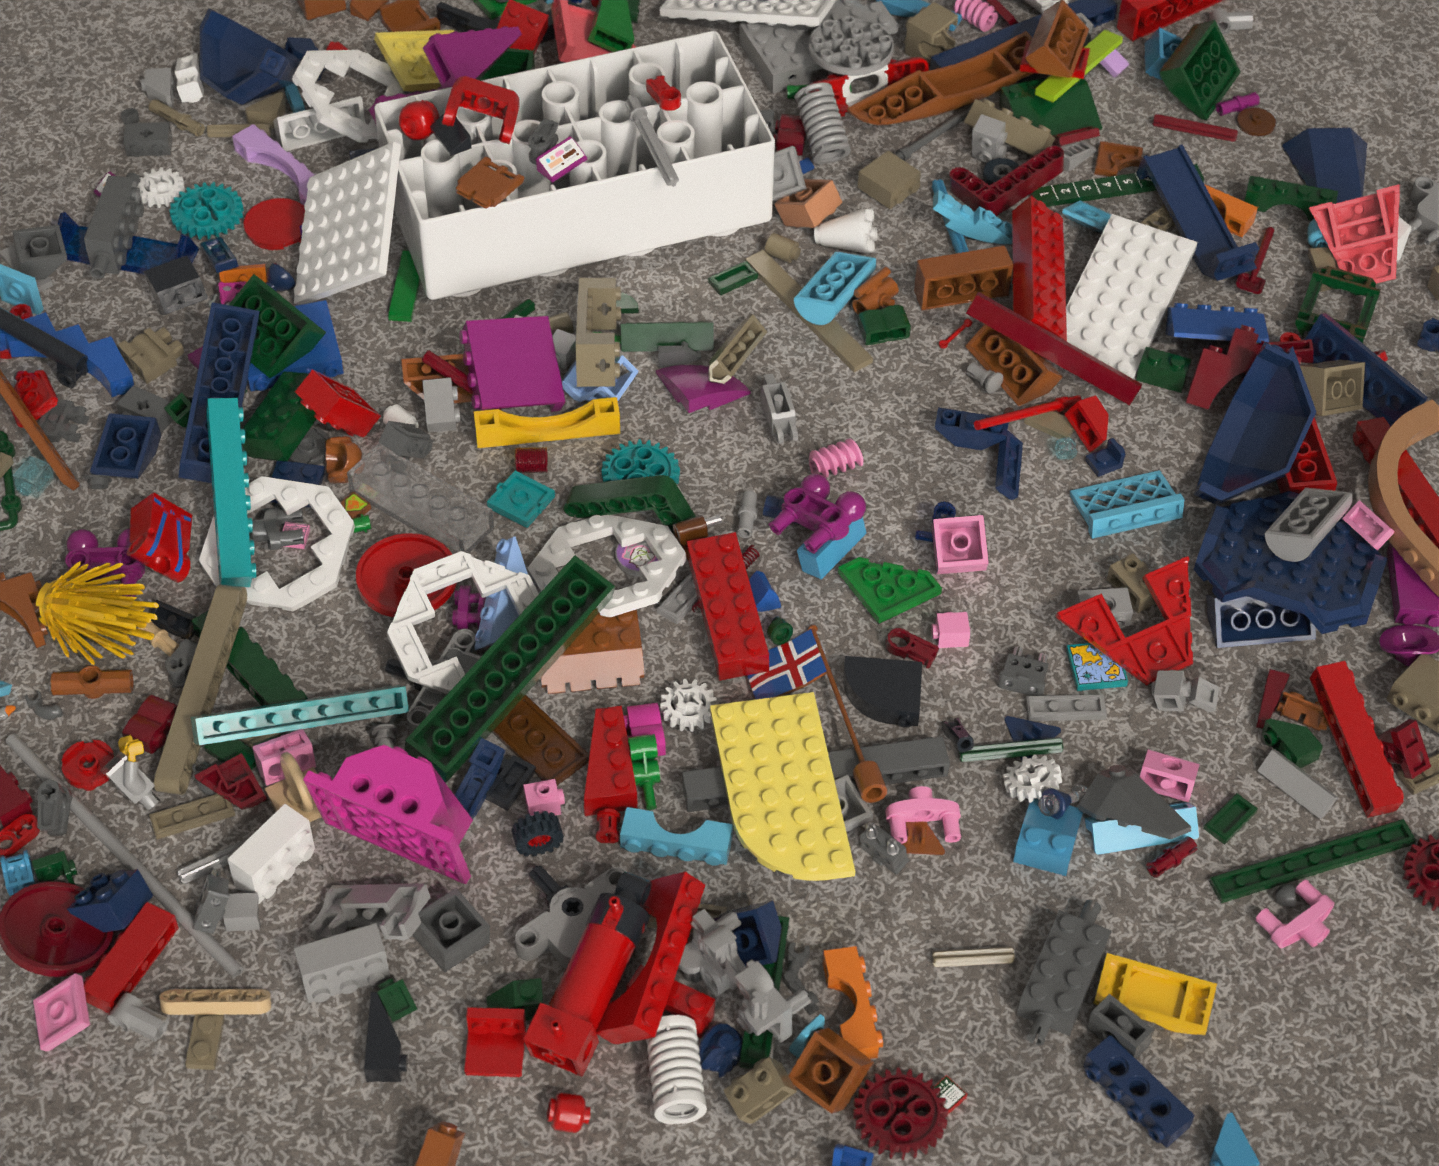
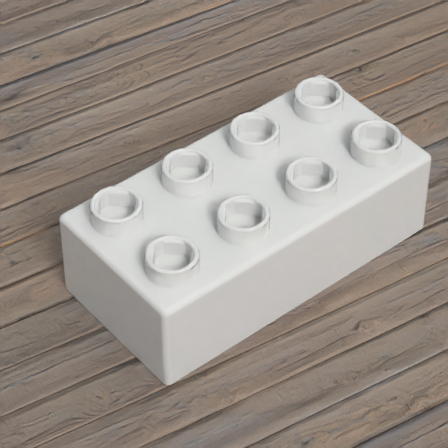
(610, 201)

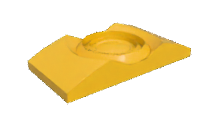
(1158, 994)

